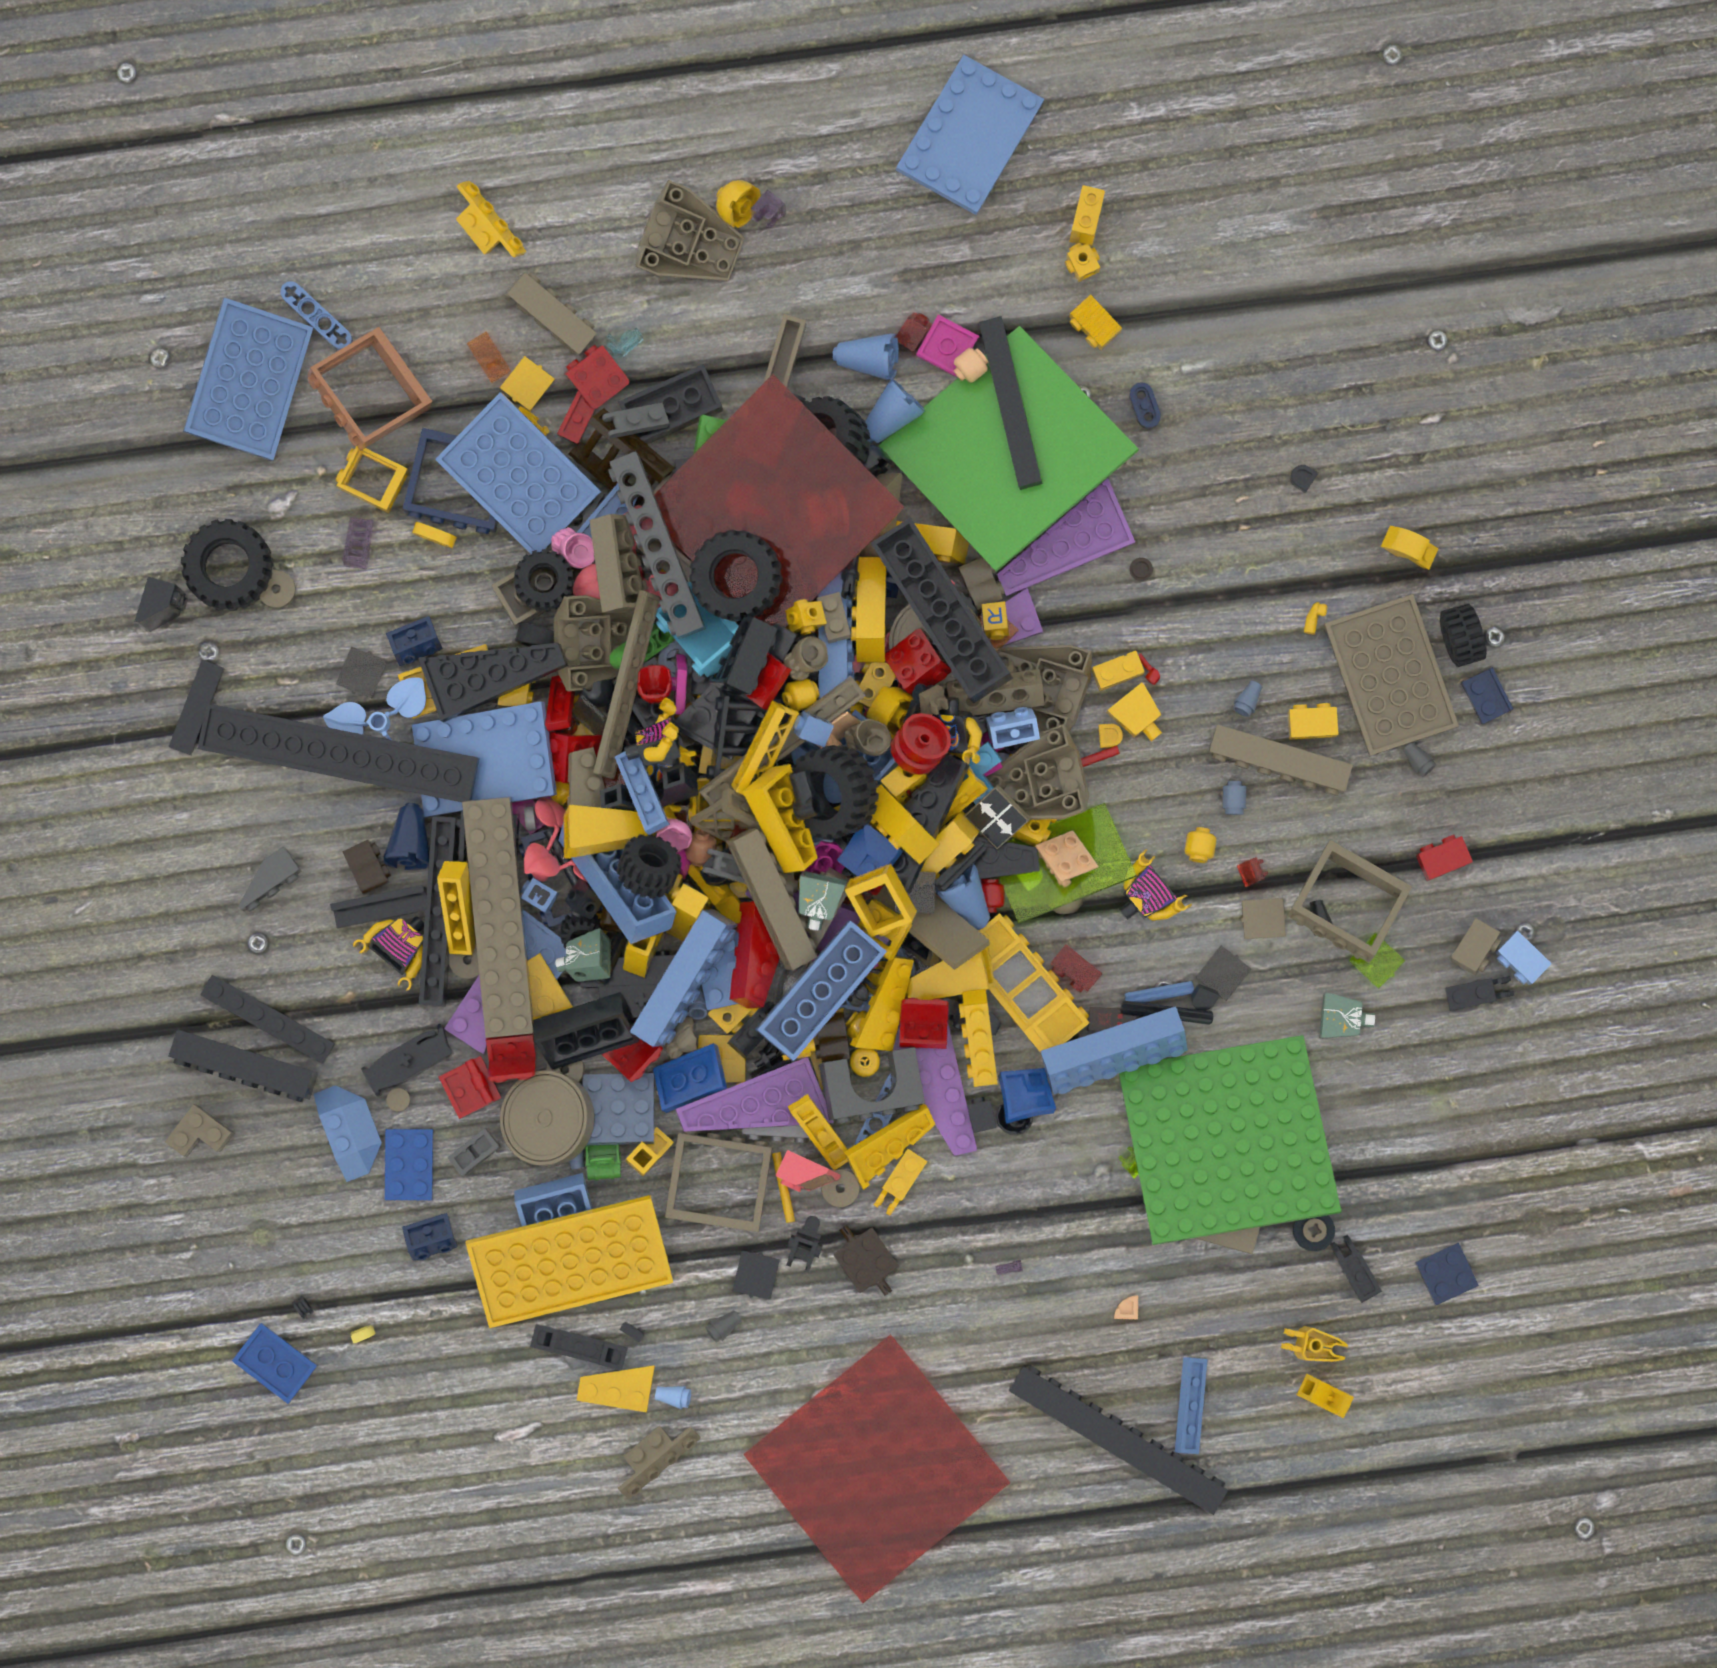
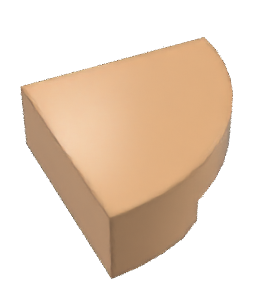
(1127, 1308)

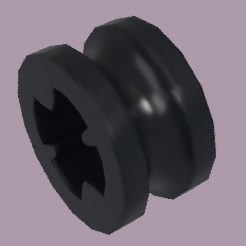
(302, 1307)

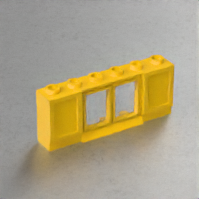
(1029, 990)

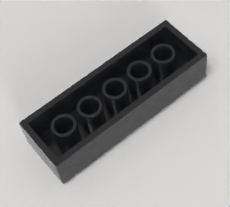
(242, 1064)

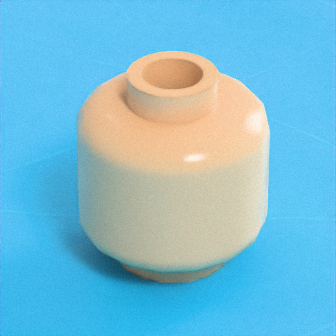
(970, 365)

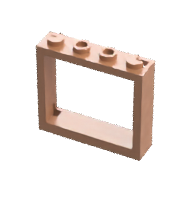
(398, 369)

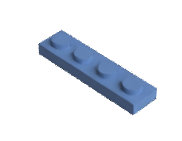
(642, 793)
(1191, 1405)

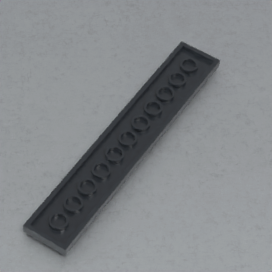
(338, 753)

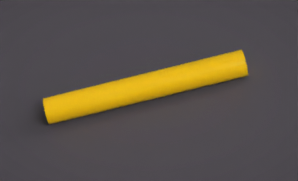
(784, 1191)

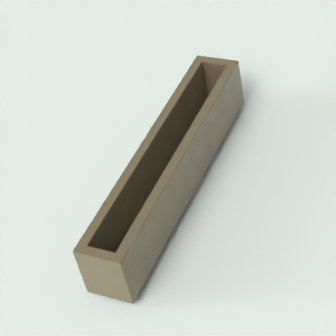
(786, 349)
(1280, 759)
(772, 899)

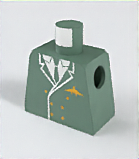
(819, 897)
(587, 957)
(1343, 1017)

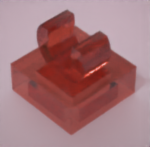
(1251, 871)

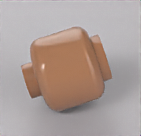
(697, 850)

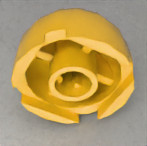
(735, 202)

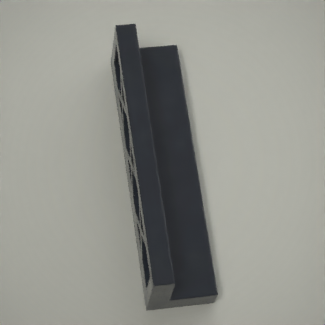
(379, 906)

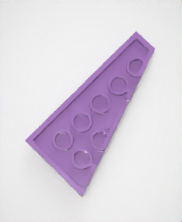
(1079, 537)

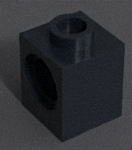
(981, 1115)

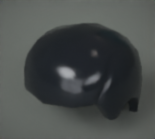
(600, 694)
(1013, 1128)

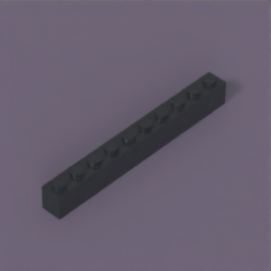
(1118, 1440)

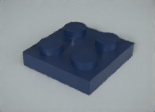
(1446, 1274)

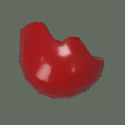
(654, 683)

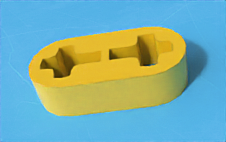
(434, 535)

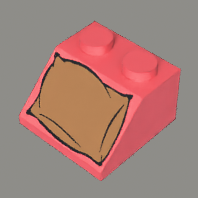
(803, 1173)

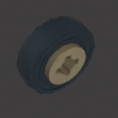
(1312, 1237)

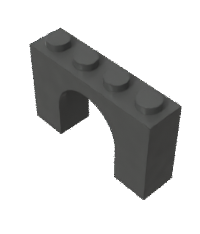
(844, 1103)

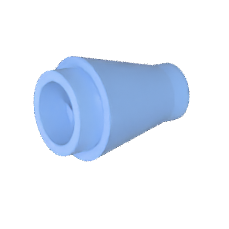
(675, 1396)

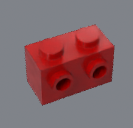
(1443, 858)

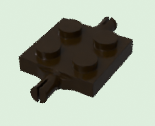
(865, 1260)

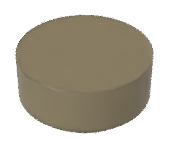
(398, 1099)

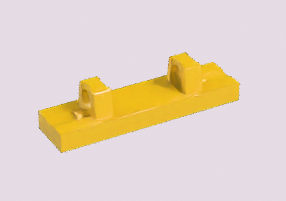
(819, 1131)

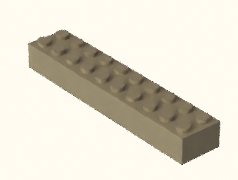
(498, 916)

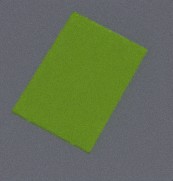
(1040, 892)

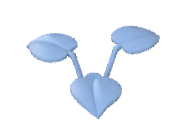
(405, 696)

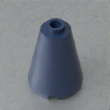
(408, 840)

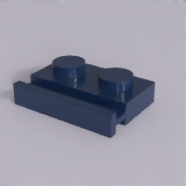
(1487, 696)

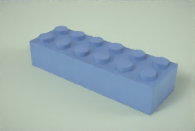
(839, 653)
(634, 914)
(684, 977)
(821, 990)
(1114, 1051)

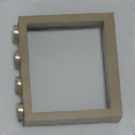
(1367, 872)
(734, 1143)

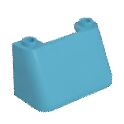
(704, 646)

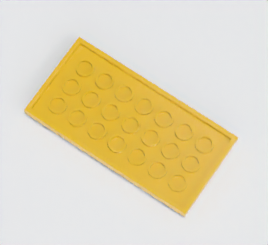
(569, 1261)

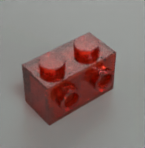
(1075, 968)

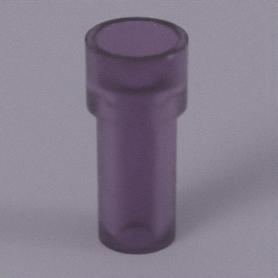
(1015, 1266)

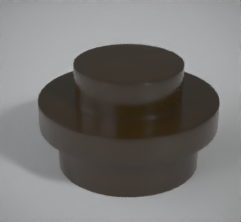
(1141, 569)

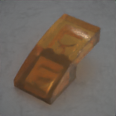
(488, 357)

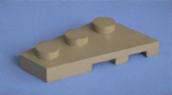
(584, 784)

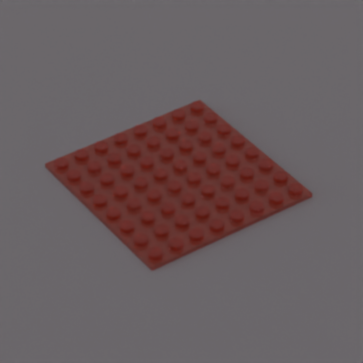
(788, 483)
(876, 1468)

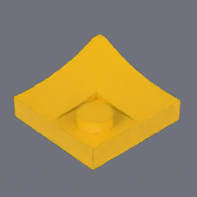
(733, 1063)

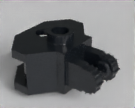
(805, 1243)

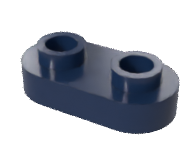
(1145, 406)

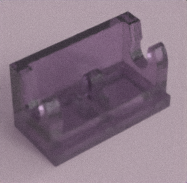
(770, 207)

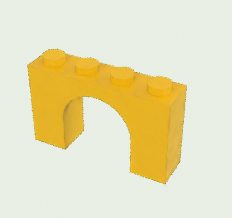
(641, 953)

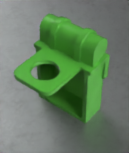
(603, 1162)

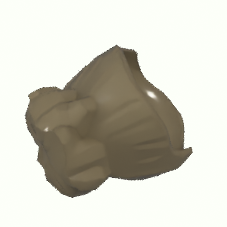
(806, 657)
(868, 737)
(683, 1041)

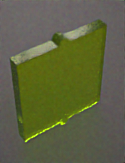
(1381, 966)

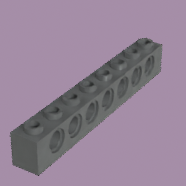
(632, 465)

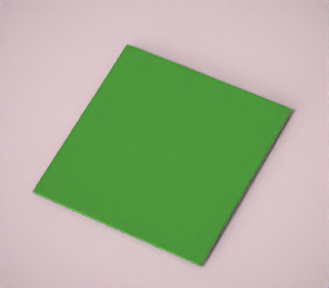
(965, 465)
(1229, 1140)

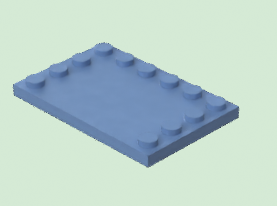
(969, 135)
(248, 379)
(518, 474)
(510, 748)

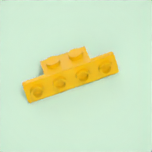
(484, 224)
(720, 896)

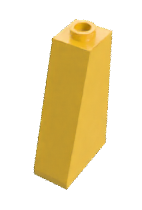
(598, 830)
(944, 981)

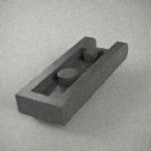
(637, 420)
(724, 866)

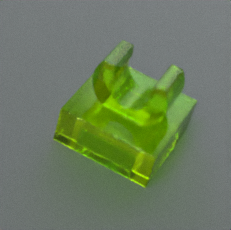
(1129, 1163)

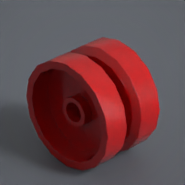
(920, 744)

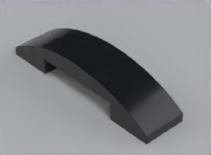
(578, 1346)

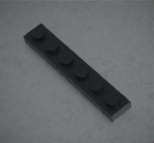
(267, 1019)

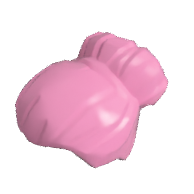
(574, 547)
(676, 833)

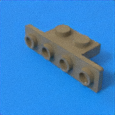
(653, 1456)

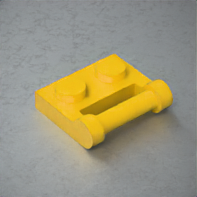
(880, 913)

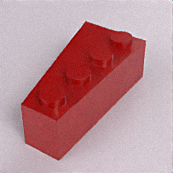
(754, 959)

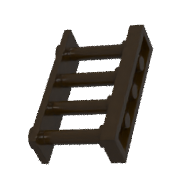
(653, 463)

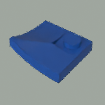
(868, 852)
(1026, 1094)

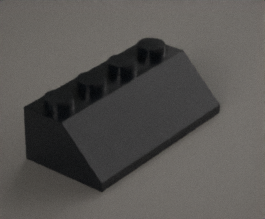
(584, 1031)

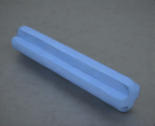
(1160, 993)

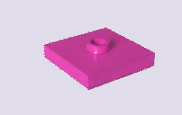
(945, 343)
(679, 683)

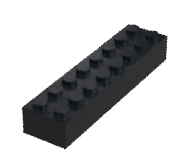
(941, 610)

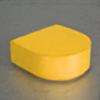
(1109, 735)

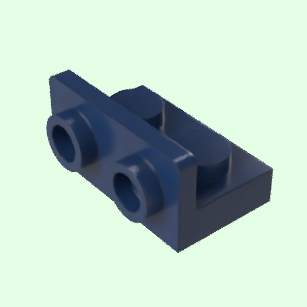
(414, 641)
(429, 1237)

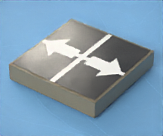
(997, 816)

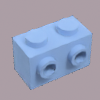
(1012, 727)
(1522, 958)

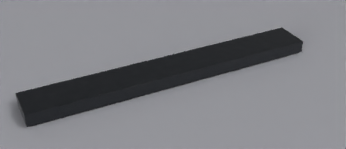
(1010, 403)

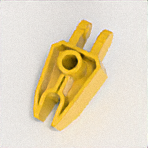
(1311, 1343)

